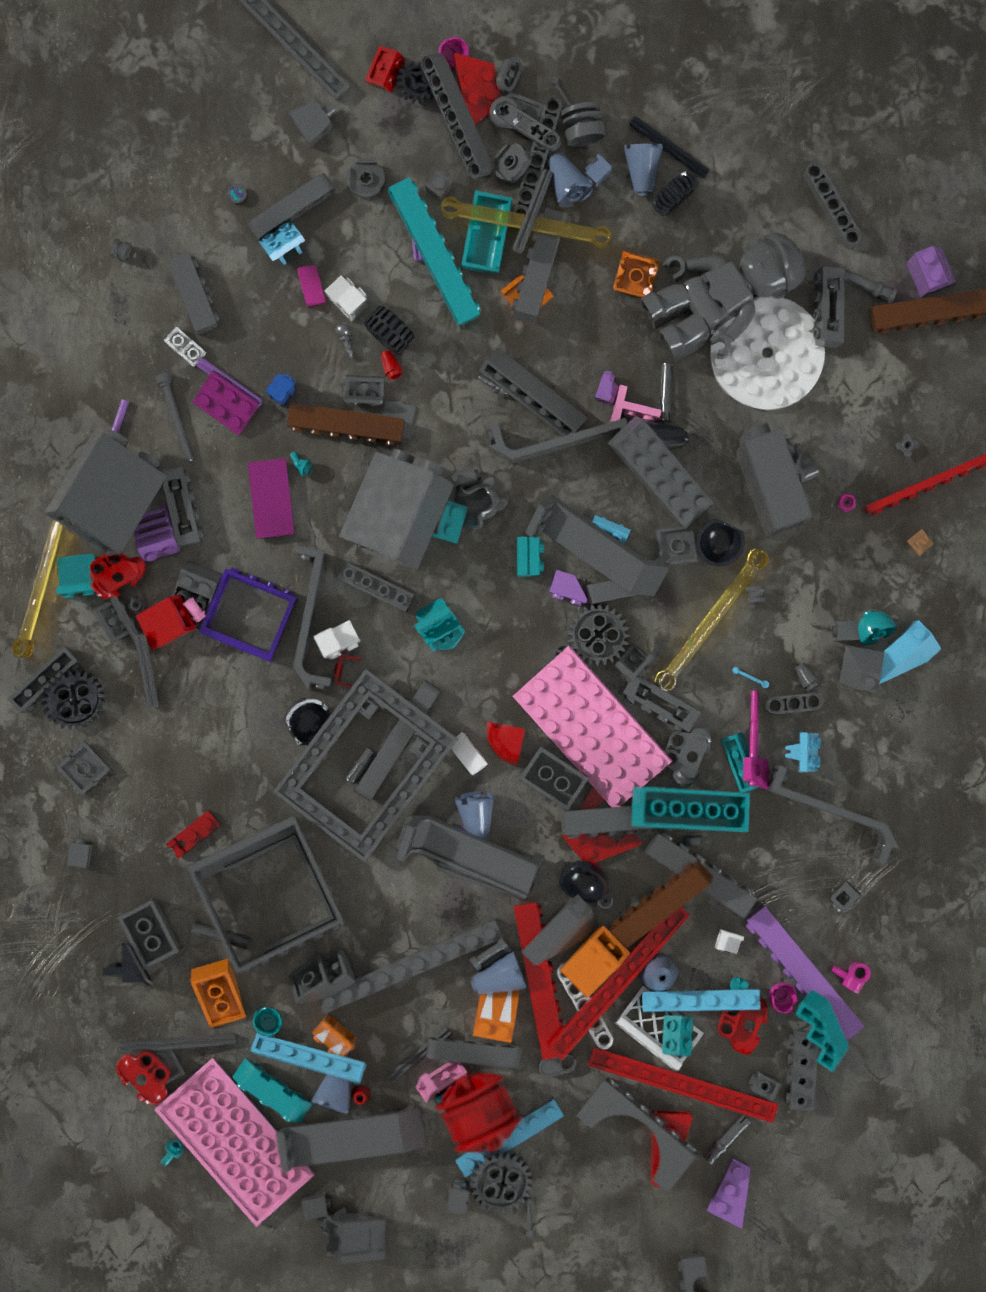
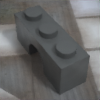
(692, 1267)

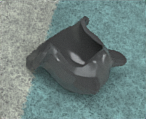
(482, 502)

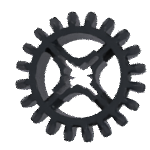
(675, 193)

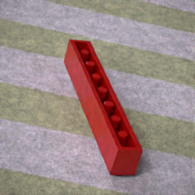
(539, 979)

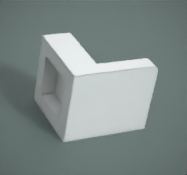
(728, 941)

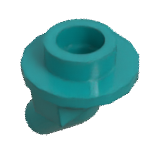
(304, 466)
(738, 984)
(174, 1149)

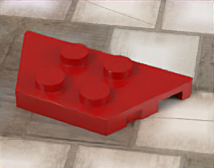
(476, 84)

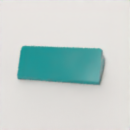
(736, 750)

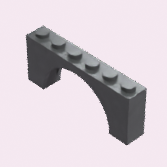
(674, 1151)

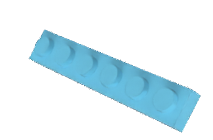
(701, 1000)
(308, 1058)
(529, 1126)

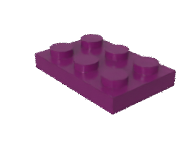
(226, 402)

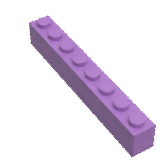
(799, 966)

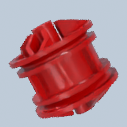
(478, 1112)

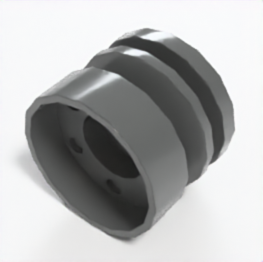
(583, 124)

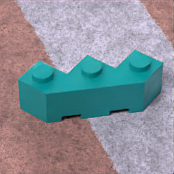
(824, 1030)
(271, 1091)

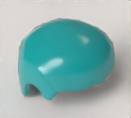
(267, 1021)

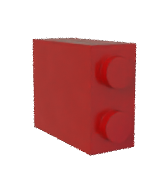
(165, 622)

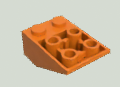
(594, 961)

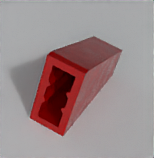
(675, 1120)

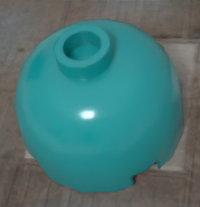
(874, 626)

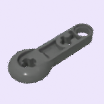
(521, 122)

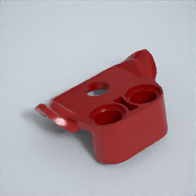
(103, 583)
(743, 1040)
(130, 1067)

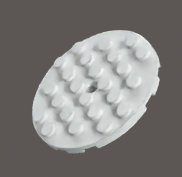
(774, 380)

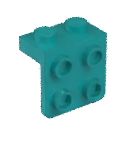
(74, 575)

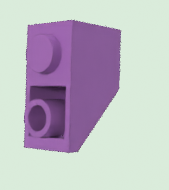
(567, 586)

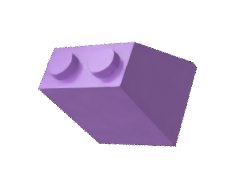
(930, 271)

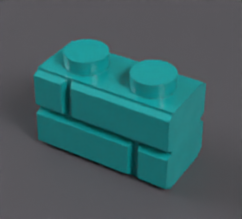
(529, 556)

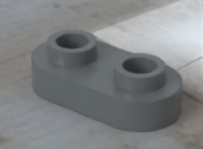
(509, 74)

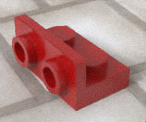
(385, 68)

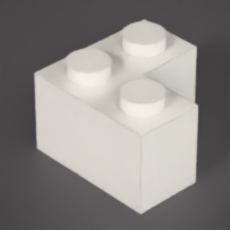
(347, 297)
(337, 639)

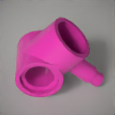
(850, 980)

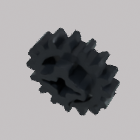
(408, 76)

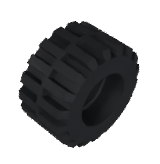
(389, 330)

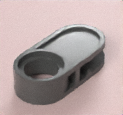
(554, 1066)

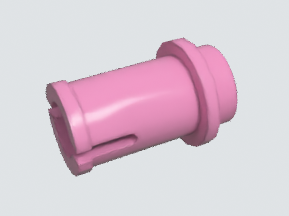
(194, 609)

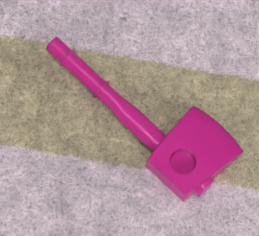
(755, 768)

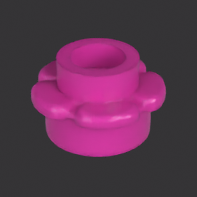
(851, 502)

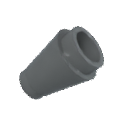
(807, 677)

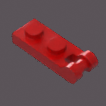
(194, 833)

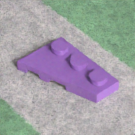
(731, 1194)

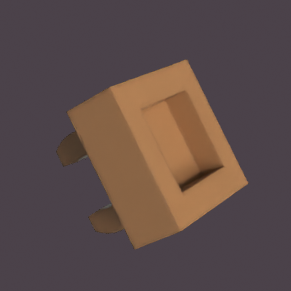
(920, 542)

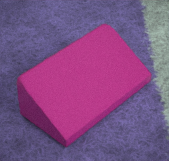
(311, 285)

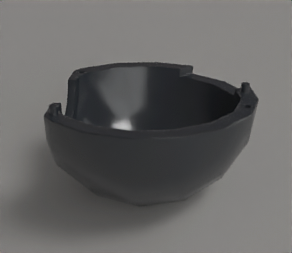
(720, 543)
(305, 719)
(585, 880)

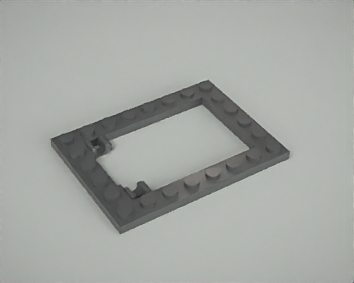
(378, 694)

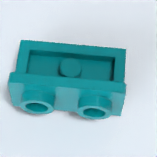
(677, 1035)

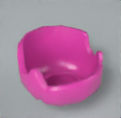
(451, 46)
(783, 997)

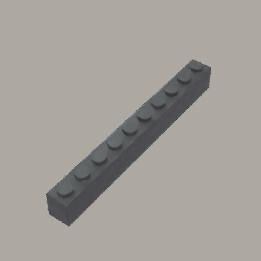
(414, 964)

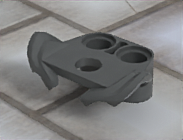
(803, 462)
(698, 741)

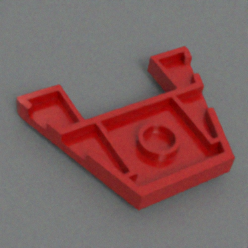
(600, 846)

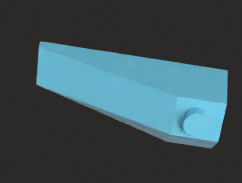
(908, 650)

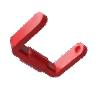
(338, 669)

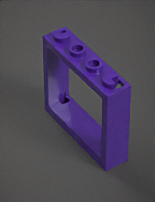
(253, 581)

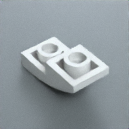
(184, 346)
(468, 754)

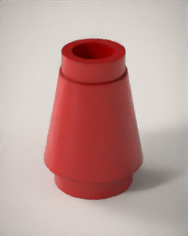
(391, 366)
(361, 1090)

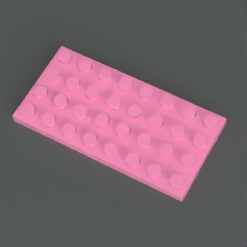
(592, 727)
(232, 1141)

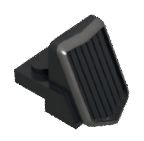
(131, 967)

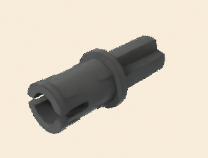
(360, 766)

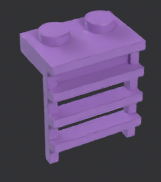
(159, 541)

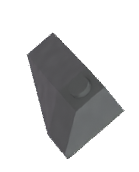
(566, 929)

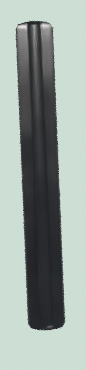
(669, 147)

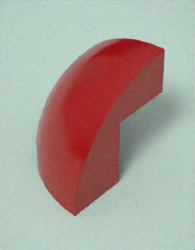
(505, 741)

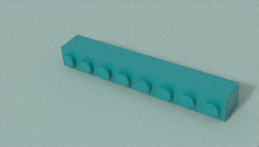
(433, 251)

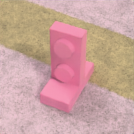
(631, 409)
(440, 1079)

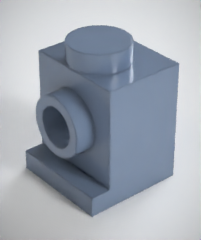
(598, 171)

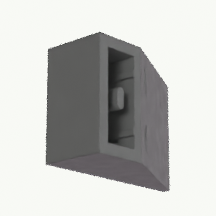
(197, 583)

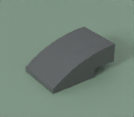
(322, 977)

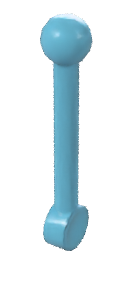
(765, 684)

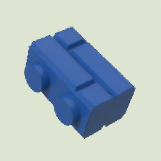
(281, 389)

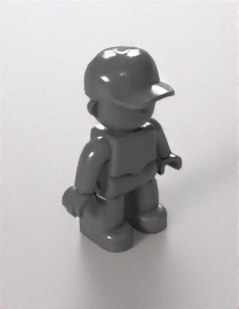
(722, 293)

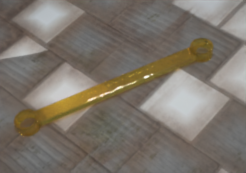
(515, 220)
(38, 591)
(712, 619)

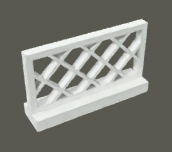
(645, 1038)

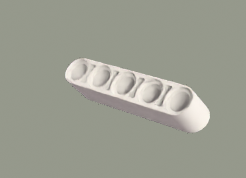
(578, 997)

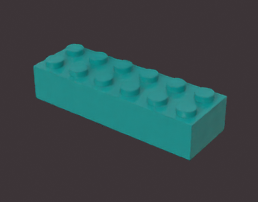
(690, 809)

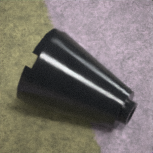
(670, 435)

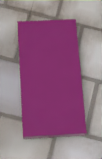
(271, 498)

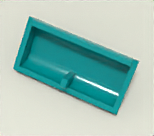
(485, 239)

